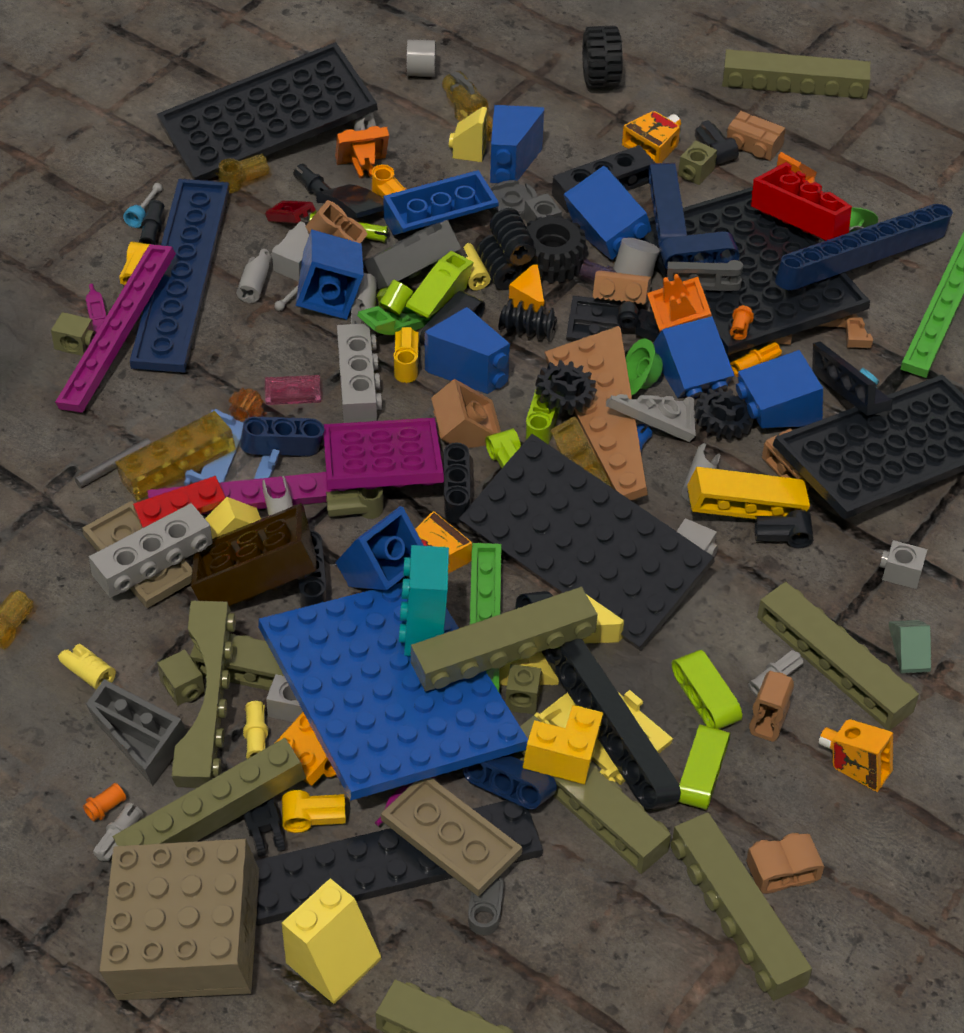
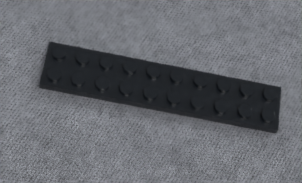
(371, 864)

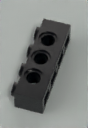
(628, 167)

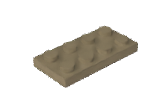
(121, 524)
(451, 834)

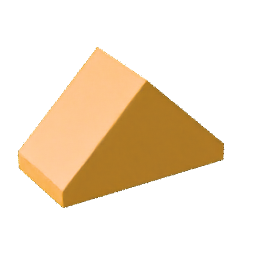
(527, 288)

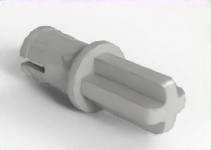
(785, 665)
(126, 818)

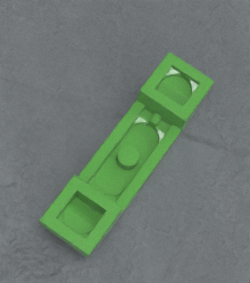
(389, 323)

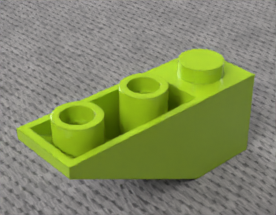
(441, 284)

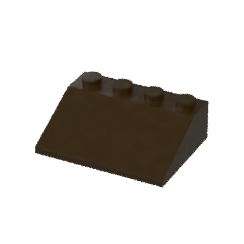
(255, 558)

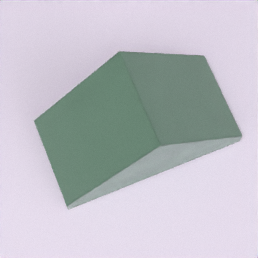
(911, 645)

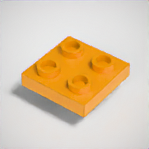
(308, 750)

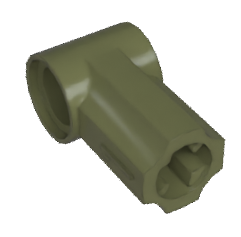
(355, 501)

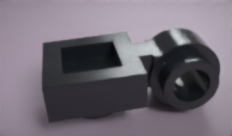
(644, 321)

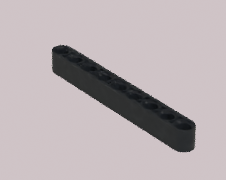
(619, 730)

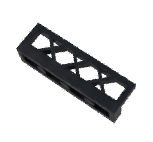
(848, 381)

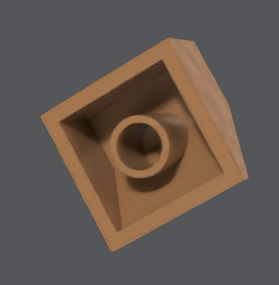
(464, 415)

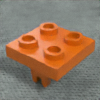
(362, 148)
(678, 302)

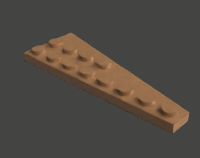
(607, 430)

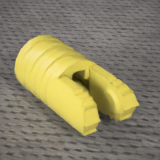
(479, 275)
(87, 665)

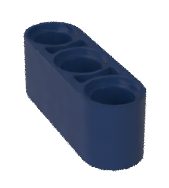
(703, 248)
(288, 435)
(509, 780)

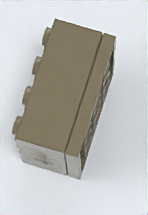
(180, 920)

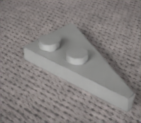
(659, 412)

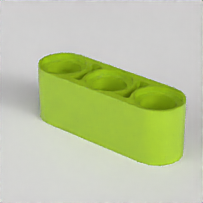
(540, 419)
(706, 690)
(703, 766)

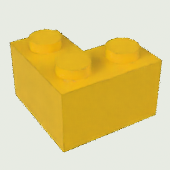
(566, 750)

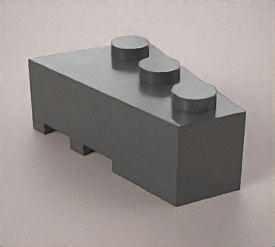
(412, 254)
(137, 728)

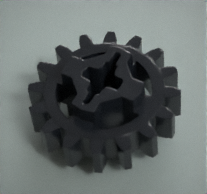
(565, 387)
(723, 413)

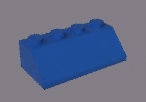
(437, 202)

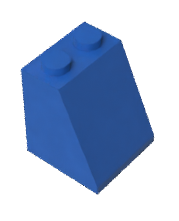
(515, 140)
(606, 212)
(330, 274)
(467, 351)
(694, 358)
(782, 392)
(378, 555)

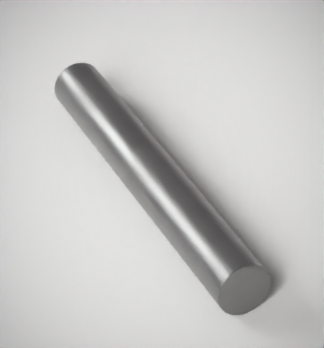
(108, 465)

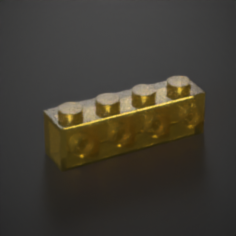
(175, 454)

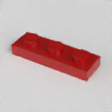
(203, 494)

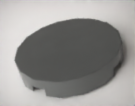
(512, 195)

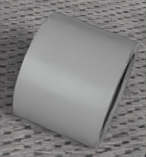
(421, 58)
(636, 257)

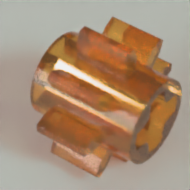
(245, 404)

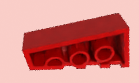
(800, 203)

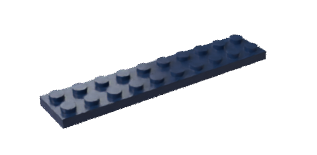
(175, 305)

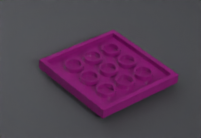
(382, 454)

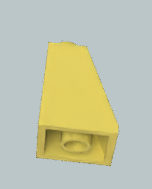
(329, 941)

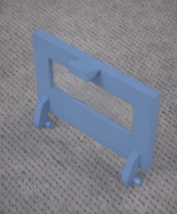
(236, 464)

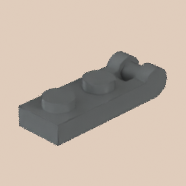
(709, 274)

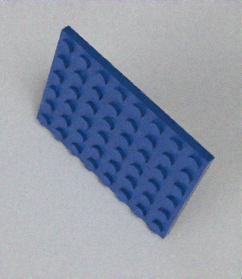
(370, 703)

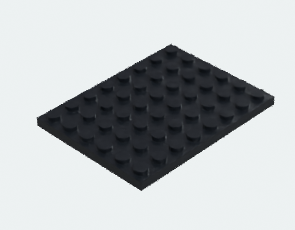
(761, 245)

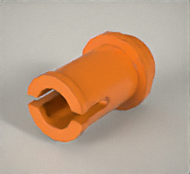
(742, 318)
(105, 801)

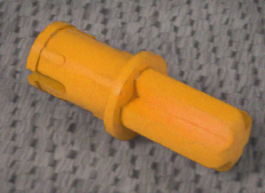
(756, 357)

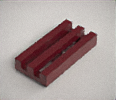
(290, 211)

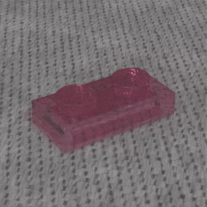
(292, 390)

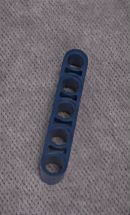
(666, 201)

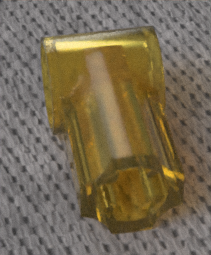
(241, 171)
(12, 613)

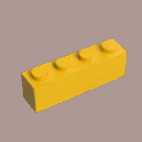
(745, 493)

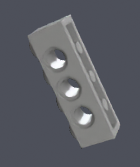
(357, 373)
(150, 550)

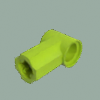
(394, 297)
(502, 445)

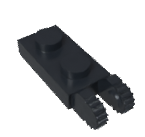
(261, 820)

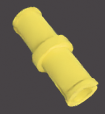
(255, 729)

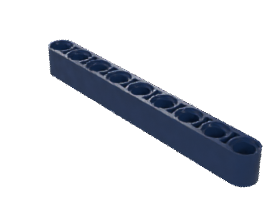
(862, 246)

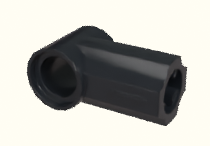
(711, 136)
(792, 528)

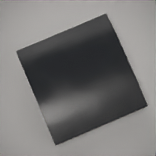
(353, 200)
(591, 316)

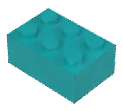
(425, 595)

